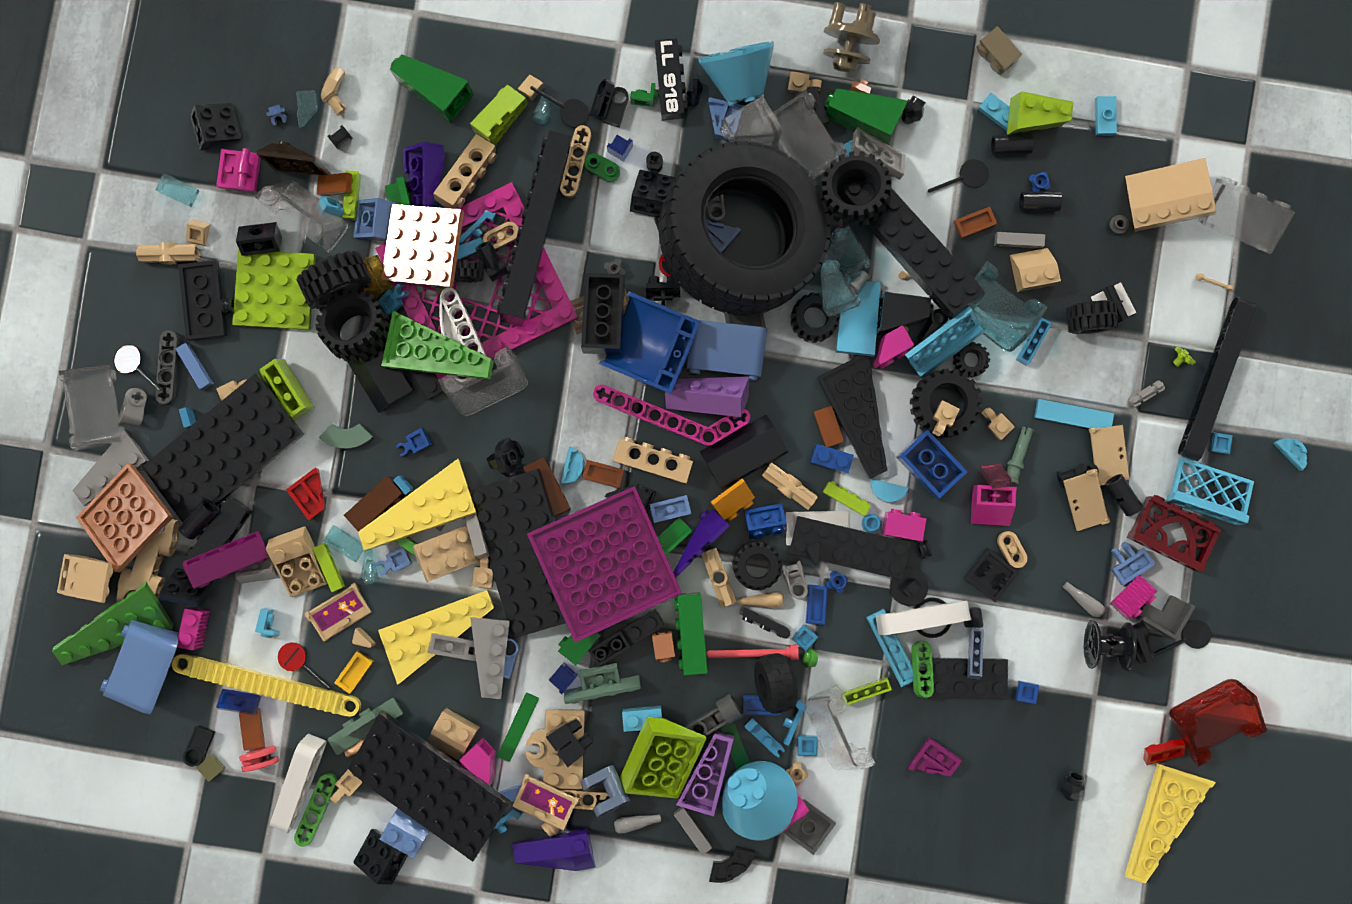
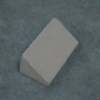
(257, 572)

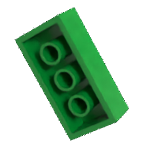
(692, 633)

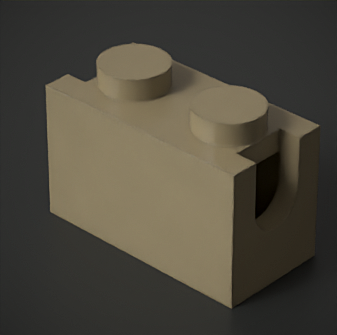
(998, 51)

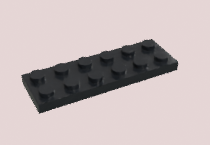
(851, 547)

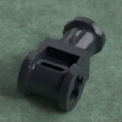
(1061, 476)

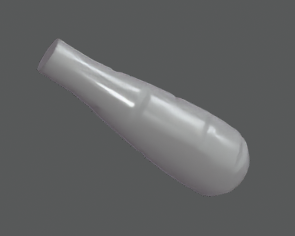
(1089, 603)
(632, 823)

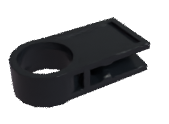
(602, 99)
(616, 110)
(199, 741)

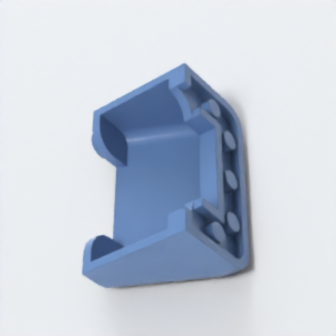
(728, 349)
(141, 666)

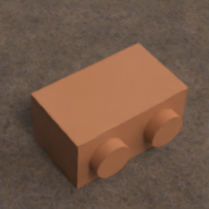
(663, 645)

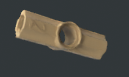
(168, 253)
(789, 486)
(713, 565)

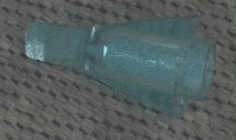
(369, 571)

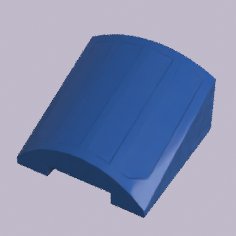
(653, 343)

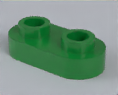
(601, 167)

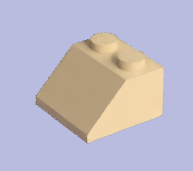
(1034, 270)
(452, 734)

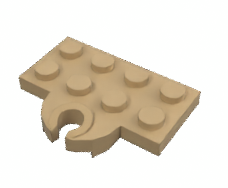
(555, 770)

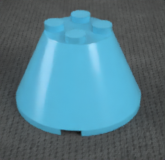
(740, 72)
(759, 800)

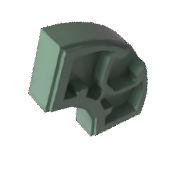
(346, 438)

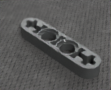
(164, 367)

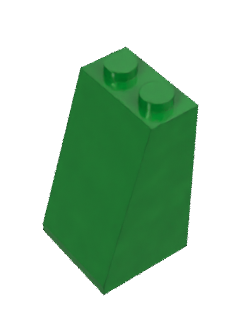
(434, 87)
(866, 111)

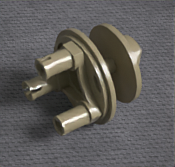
(856, 32)

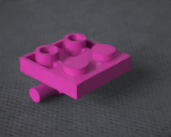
(238, 170)

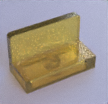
(375, 268)

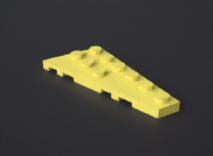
(429, 506)
(409, 640)
(1165, 814)

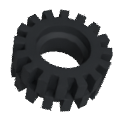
(469, 271)
(982, 360)

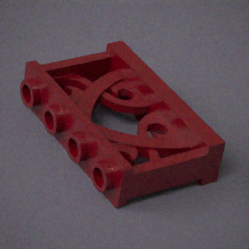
(1184, 558)

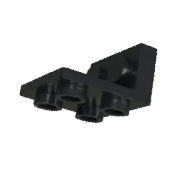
(215, 124)
(650, 193)
(379, 859)

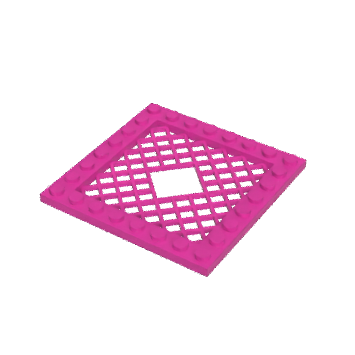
(562, 309)

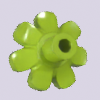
(1183, 357)

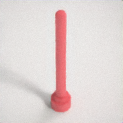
(790, 652)

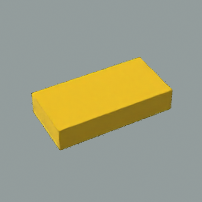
(354, 672)

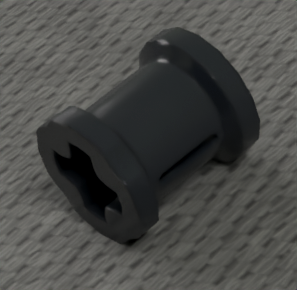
(340, 137)
(655, 156)

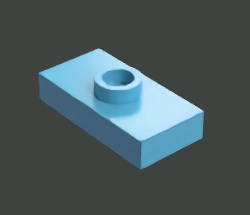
(1105, 116)

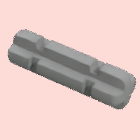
(1146, 393)

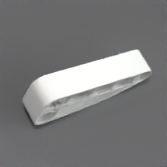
(454, 327)
(922, 618)
(297, 782)

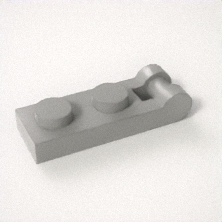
(451, 647)

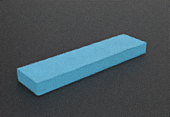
(1072, 415)
(893, 652)

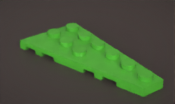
(425, 350)
(106, 629)

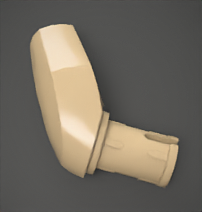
(330, 90)

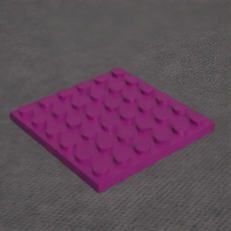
(604, 563)

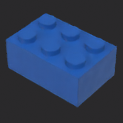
(931, 464)

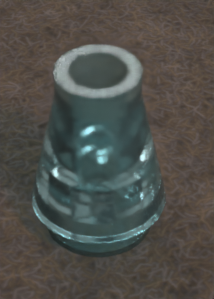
(542, 112)

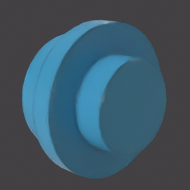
(871, 523)

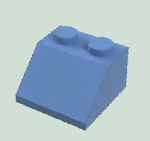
(373, 219)
(404, 834)

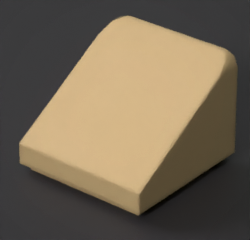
(525, 87)
(197, 232)
(362, 638)

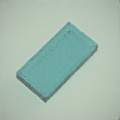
(177, 190)
(344, 543)

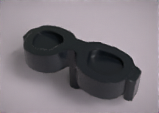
(694, 95)

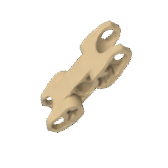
(149, 562)

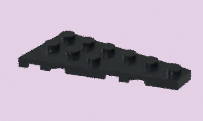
(855, 405)

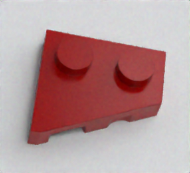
(308, 494)

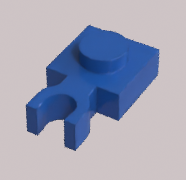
(416, 442)

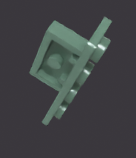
(601, 682)
(358, 730)

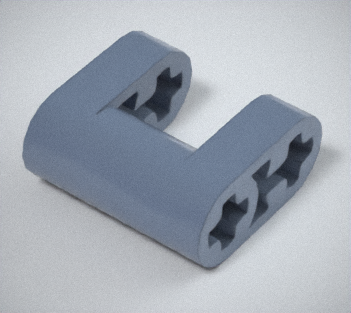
(613, 786)

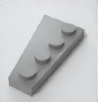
(108, 467)
(490, 650)

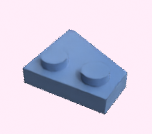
(719, 110)
(721, 234)

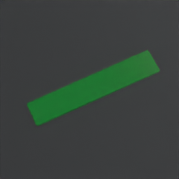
(517, 727)
(738, 752)

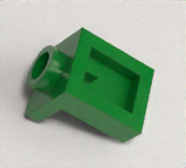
(642, 98)

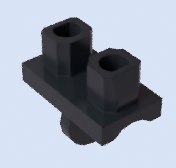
(662, 291)

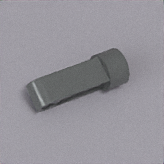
(725, 712)

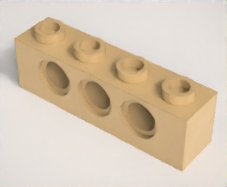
(476, 148)
(622, 456)

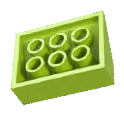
(661, 759)

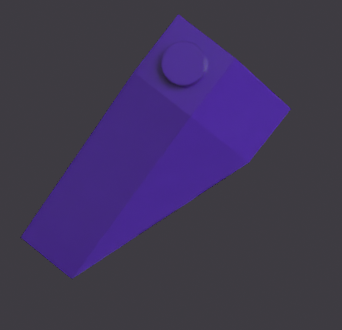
(424, 168)
(705, 533)
(561, 851)

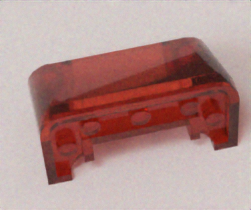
(1217, 716)

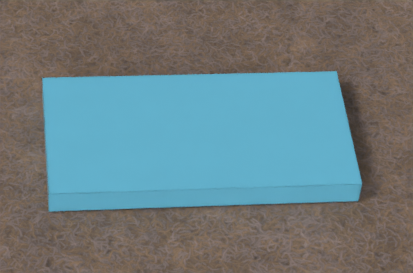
(859, 325)

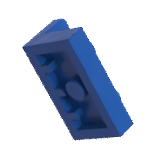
(766, 521)

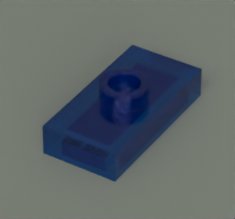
(238, 702)

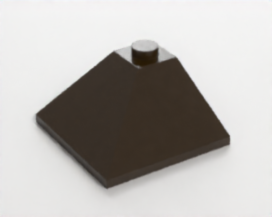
(290, 159)

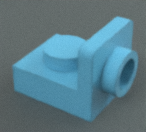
(265, 620)

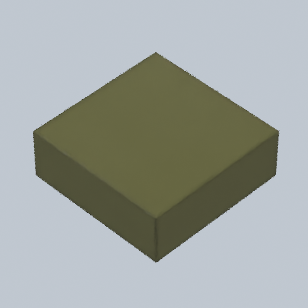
(210, 767)

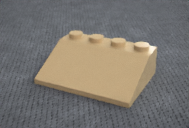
(1170, 195)

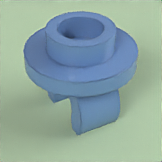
(275, 111)

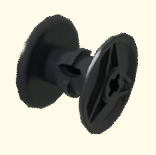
(1122, 645)

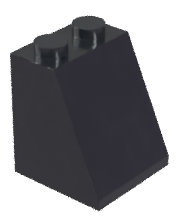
(901, 310)

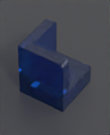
(620, 147)
(563, 677)

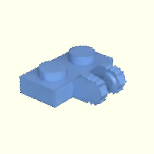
(1131, 566)

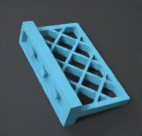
(945, 342)
(1211, 508)

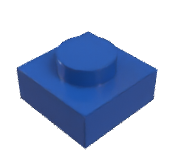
(1027, 692)

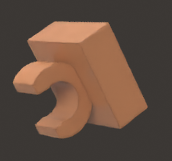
(860, 87)

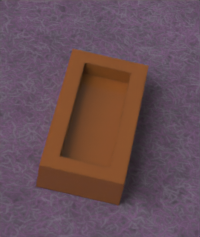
(334, 184)
(975, 222)
(828, 426)
(603, 474)
(252, 730)

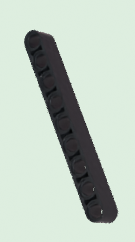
(1216, 379)

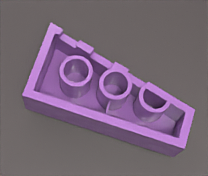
(710, 395)
(708, 778)

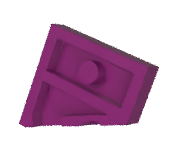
(935, 759)

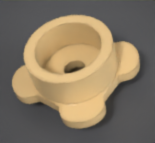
(802, 774)

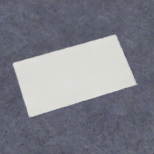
(833, 517)

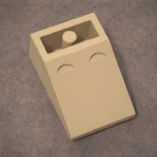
(296, 561)
(85, 578)

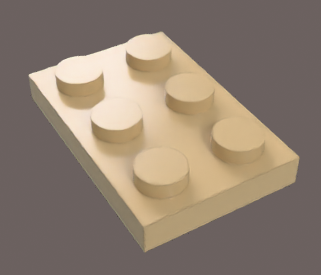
(445, 553)

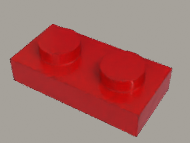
(1164, 751)

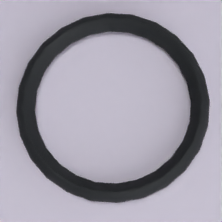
(938, 634)

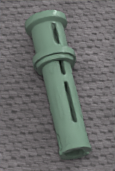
(1016, 464)

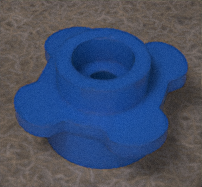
(1043, 177)
(842, 579)

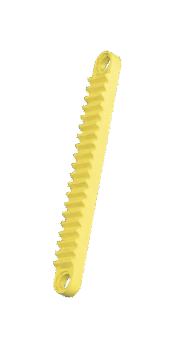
(266, 685)

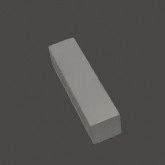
(1020, 240)
(477, 537)
(693, 830)

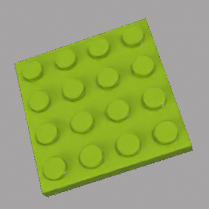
(269, 291)

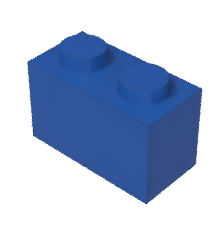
(831, 459)

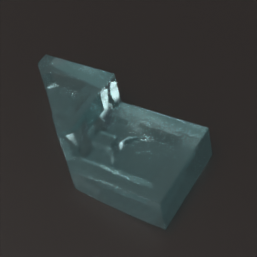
(307, 106)

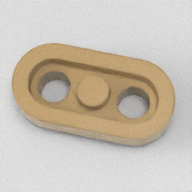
(501, 235)
(1012, 548)

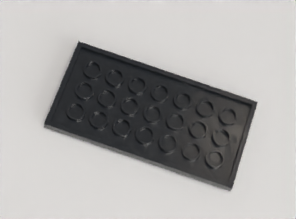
(223, 448)
(506, 515)
(428, 786)

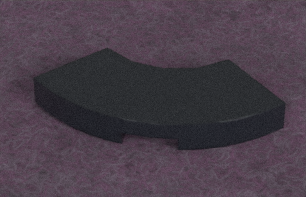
(733, 866)

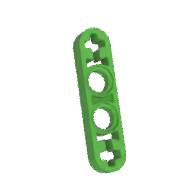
(315, 809)

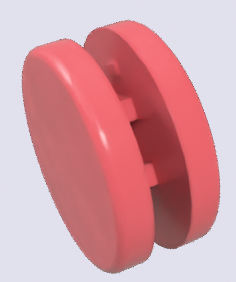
(258, 758)

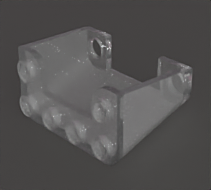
(1247, 215)

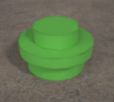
(810, 658)

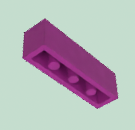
(225, 559)

